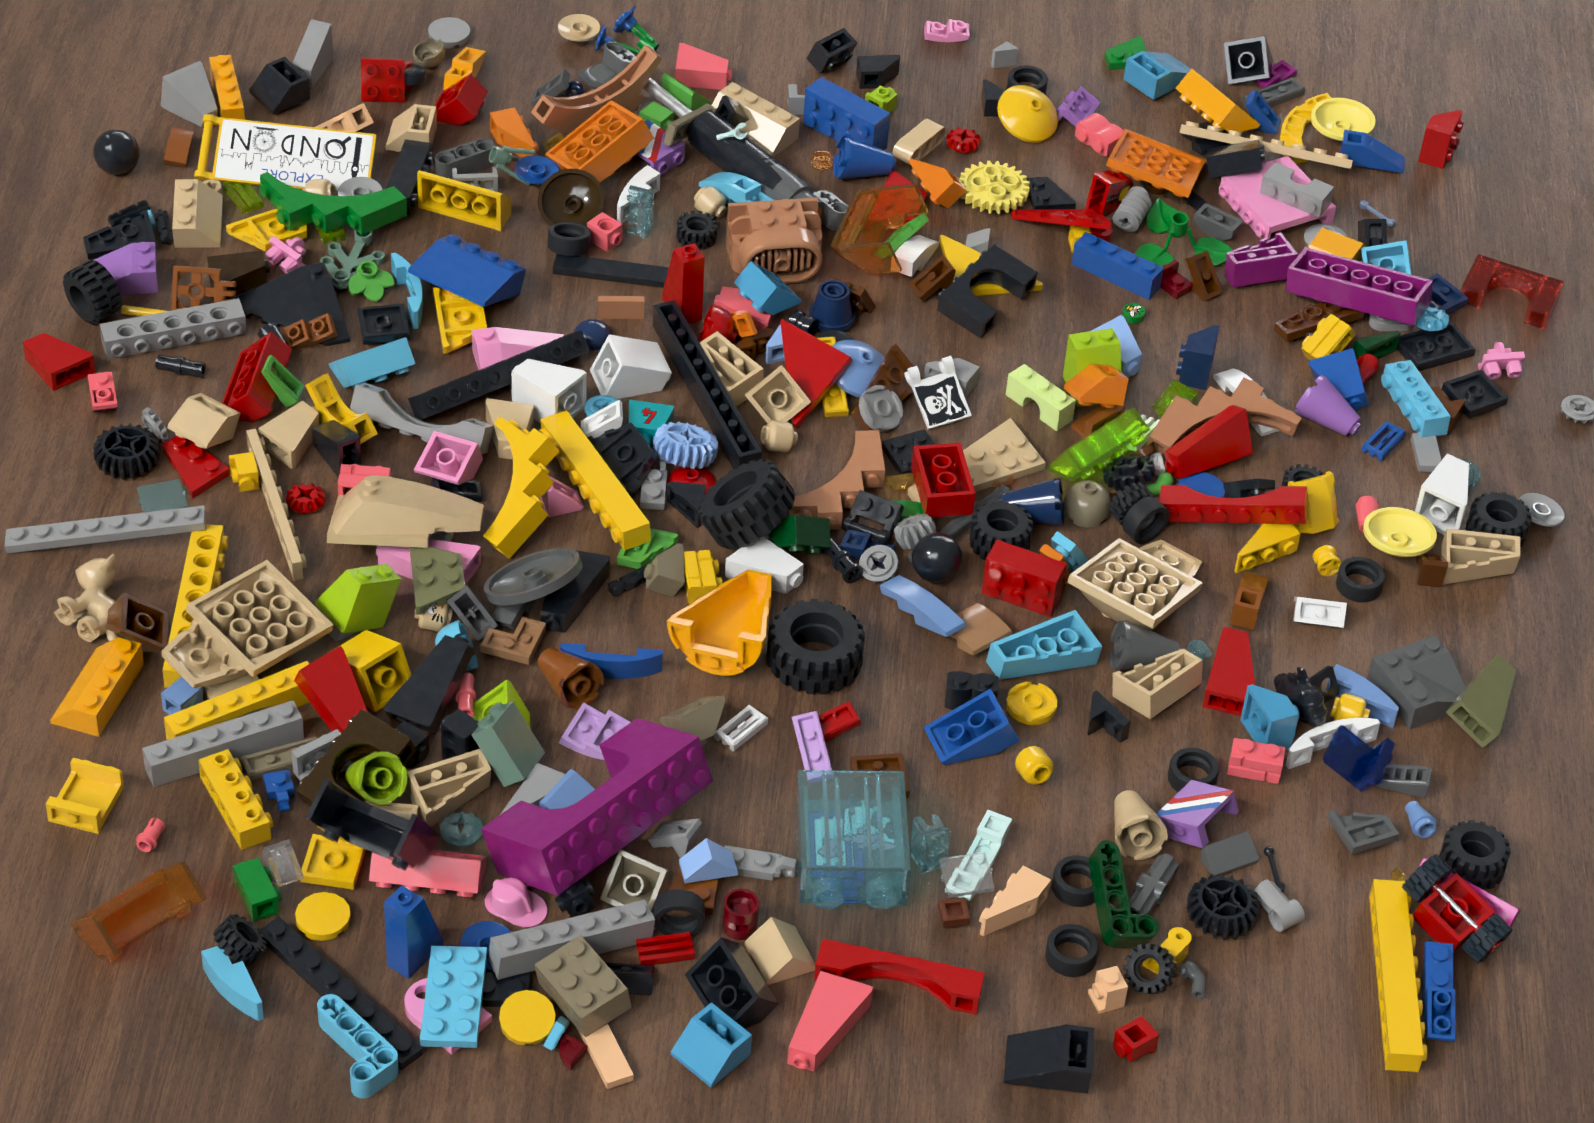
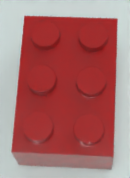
(943, 480)
(1023, 578)

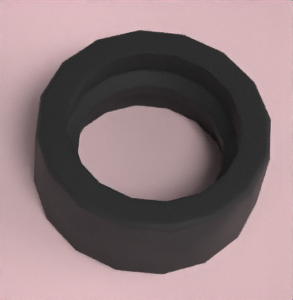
(1028, 74)
(569, 239)
(1145, 520)
(1364, 567)
(1192, 757)
(1067, 894)
(679, 900)
(1074, 934)

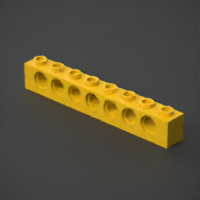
(199, 577)

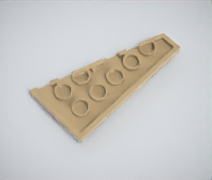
(998, 456)

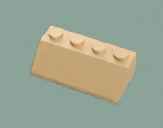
(767, 123)

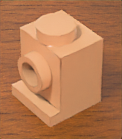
(1108, 990)

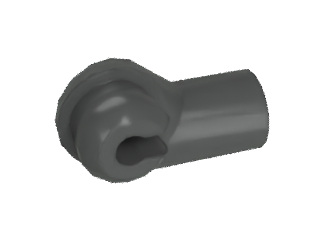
(1198, 979)

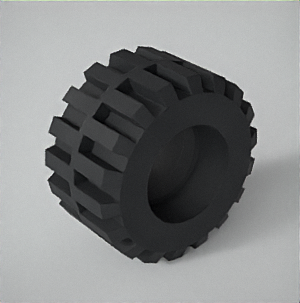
(92, 292)
(1499, 515)
(999, 522)
(1481, 841)

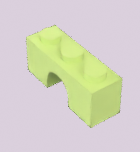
(1054, 404)

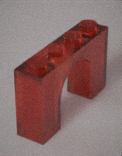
(1492, 274)

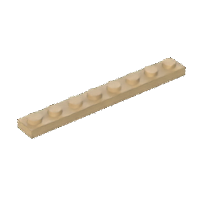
(1275, 146)
(277, 509)

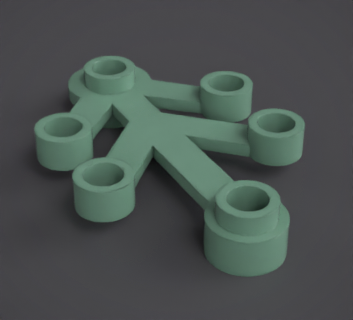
(341, 277)

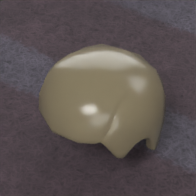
(429, 53)

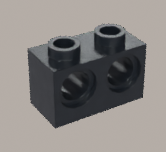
(457, 734)

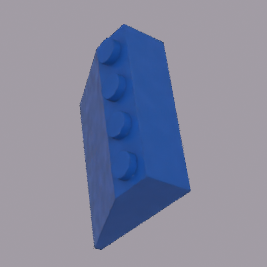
(469, 271)

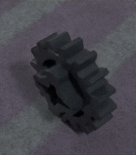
(1128, 470)

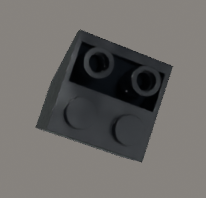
(280, 86)

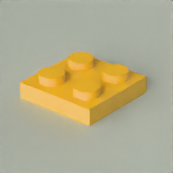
(332, 863)

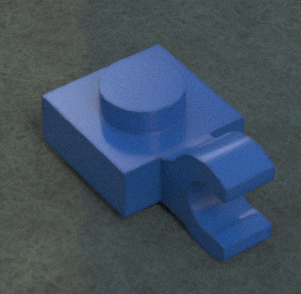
(279, 787)

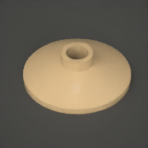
(579, 27)

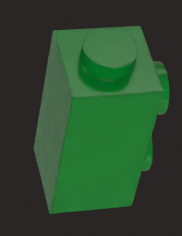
(256, 889)

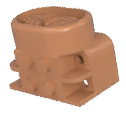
(776, 236)

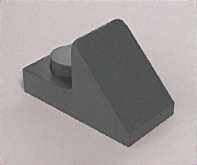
(554, 87)

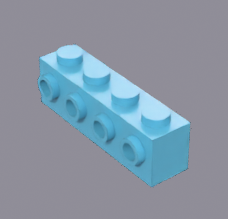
(1415, 399)

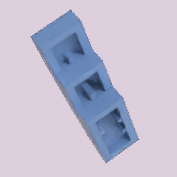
(926, 608)

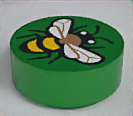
(1133, 313)

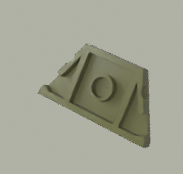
(435, 576)

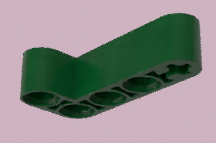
(1107, 864)

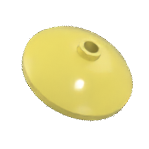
(1341, 114)
(1399, 532)

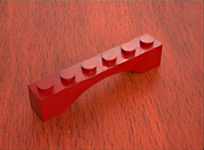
(1279, 506)
(954, 986)

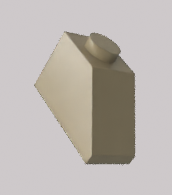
(666, 571)

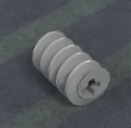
(1132, 209)

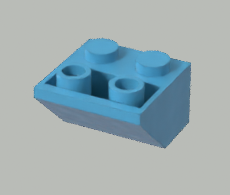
(712, 1045)

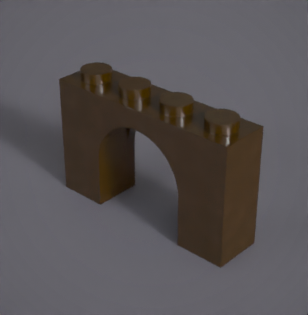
(362, 736)

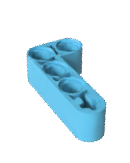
(374, 1055)

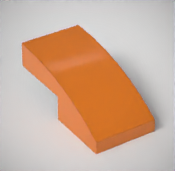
(743, 323)

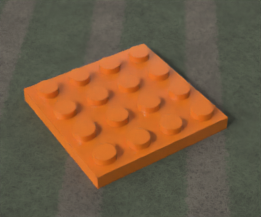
(1155, 163)

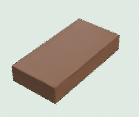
(621, 307)

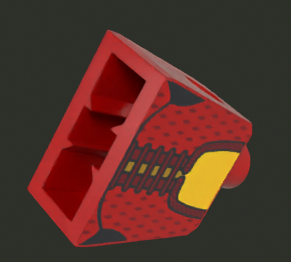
(1108, 191)

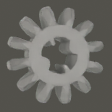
(913, 529)

